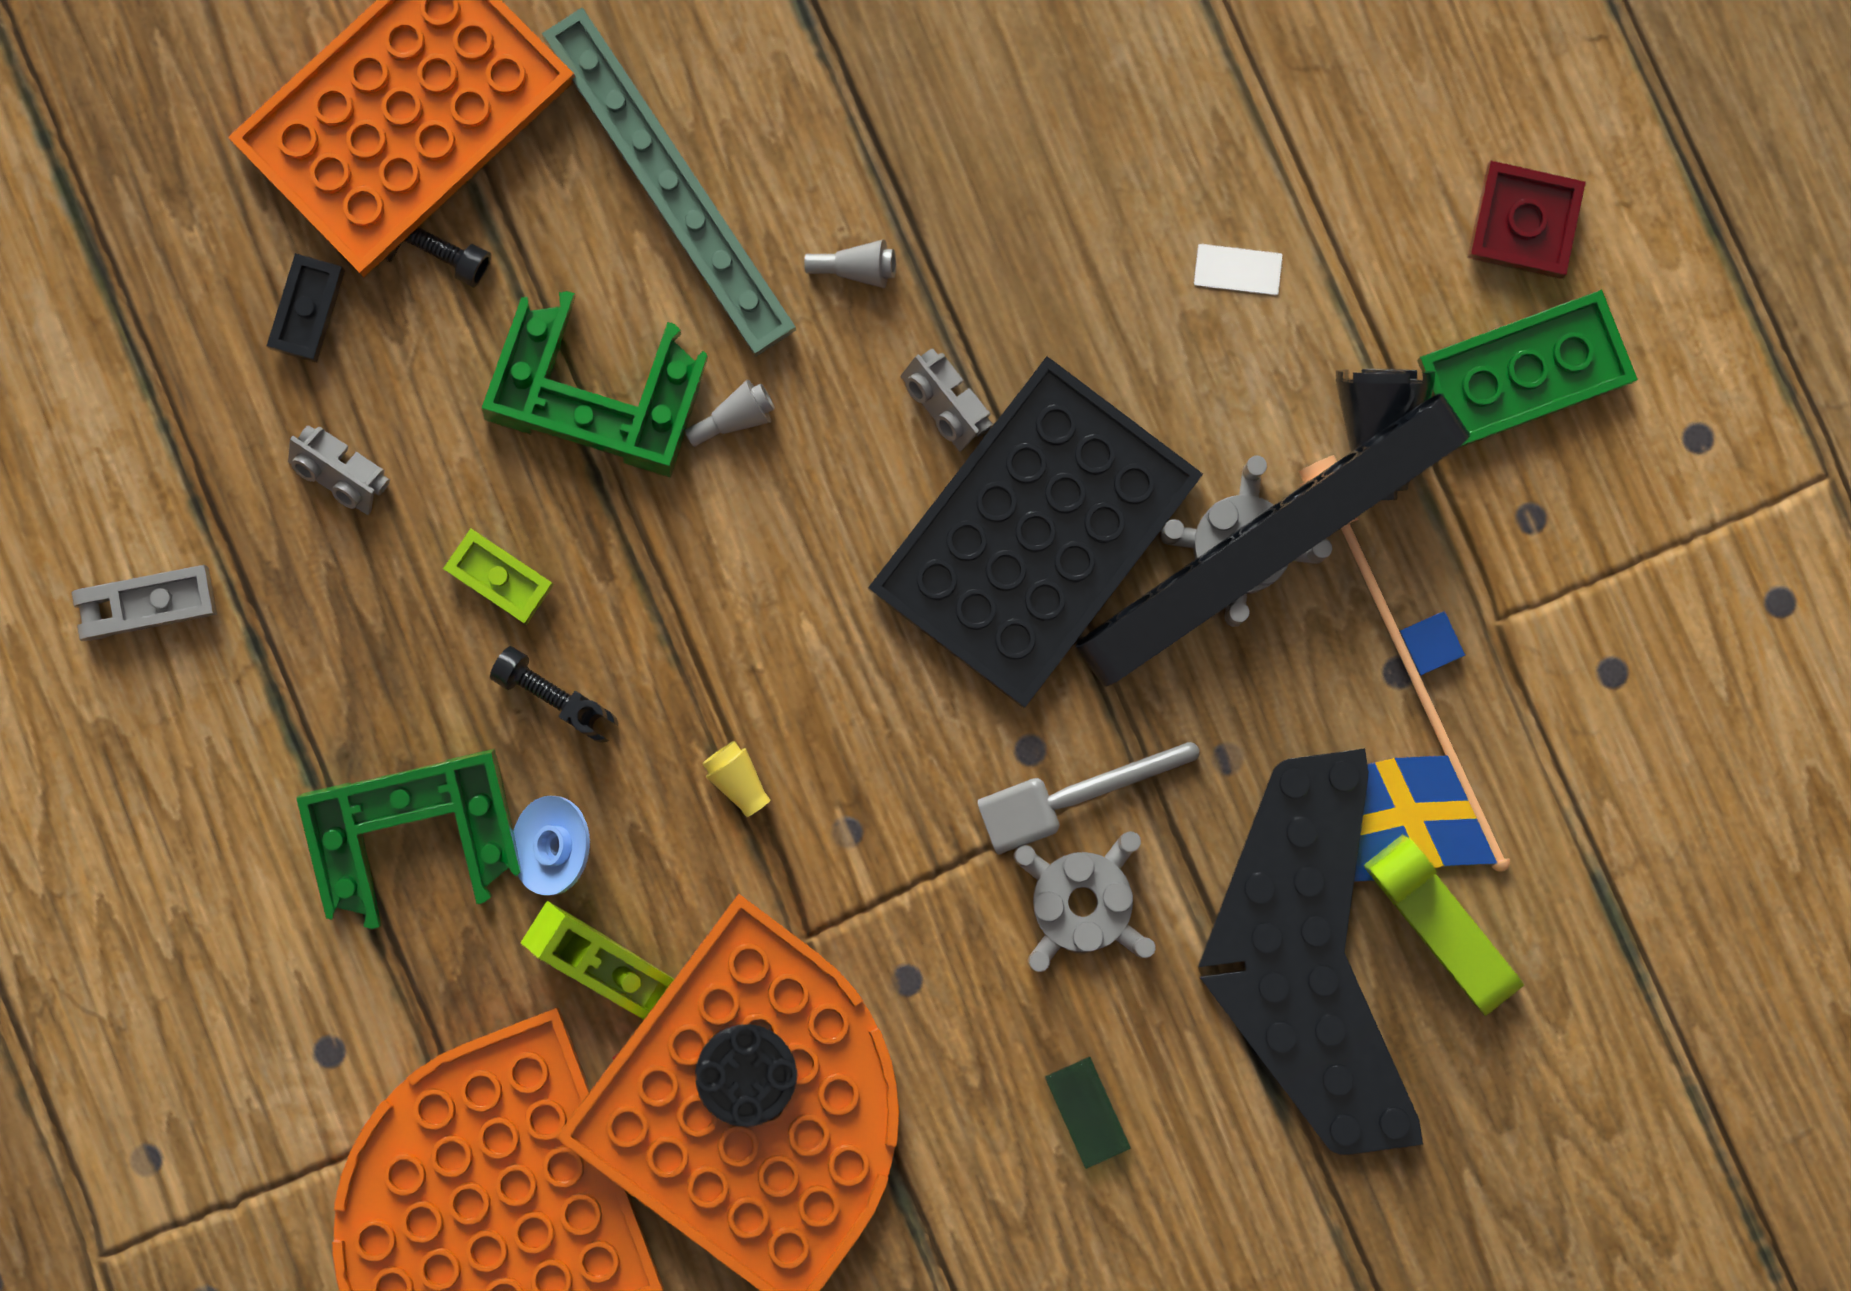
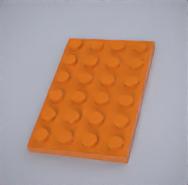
(400, 117)

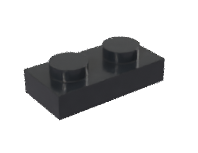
(305, 308)

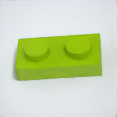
(498, 576)

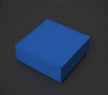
(1432, 643)

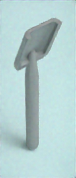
(1028, 812)

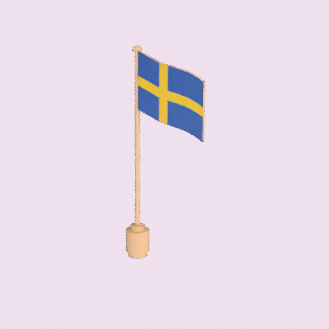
(1417, 795)

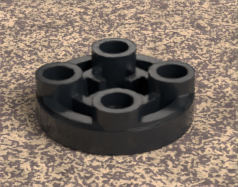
(745, 1075)

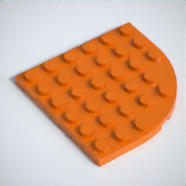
(474, 1190)
(770, 1196)

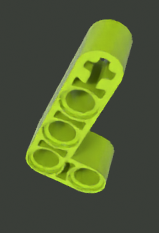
(1443, 924)

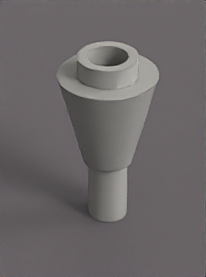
(865, 263)
(741, 410)

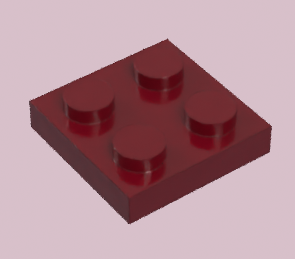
(1526, 219)

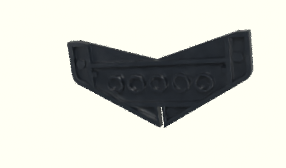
(1290, 928)

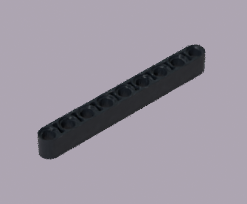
(1273, 539)

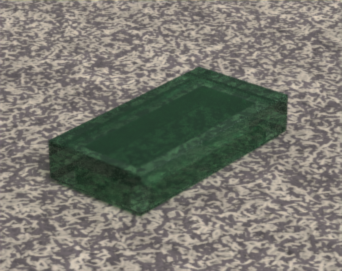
(1087, 1112)

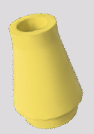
(736, 777)

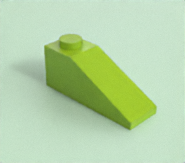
(595, 960)

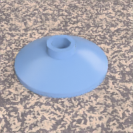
(551, 845)

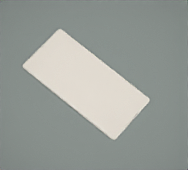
(1238, 269)

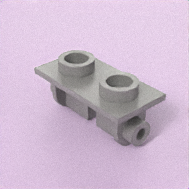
(931, 382)
(318, 457)

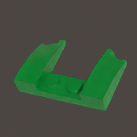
(528, 400)
(341, 813)

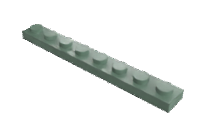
(669, 182)

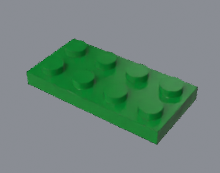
(1532, 367)

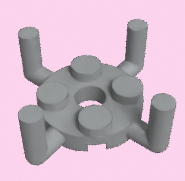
(1225, 519)
(1113, 898)

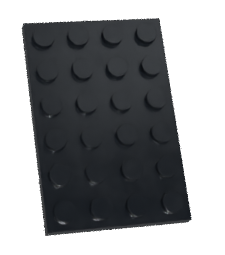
(1035, 532)

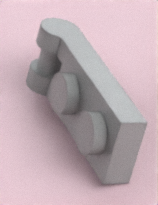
(145, 602)

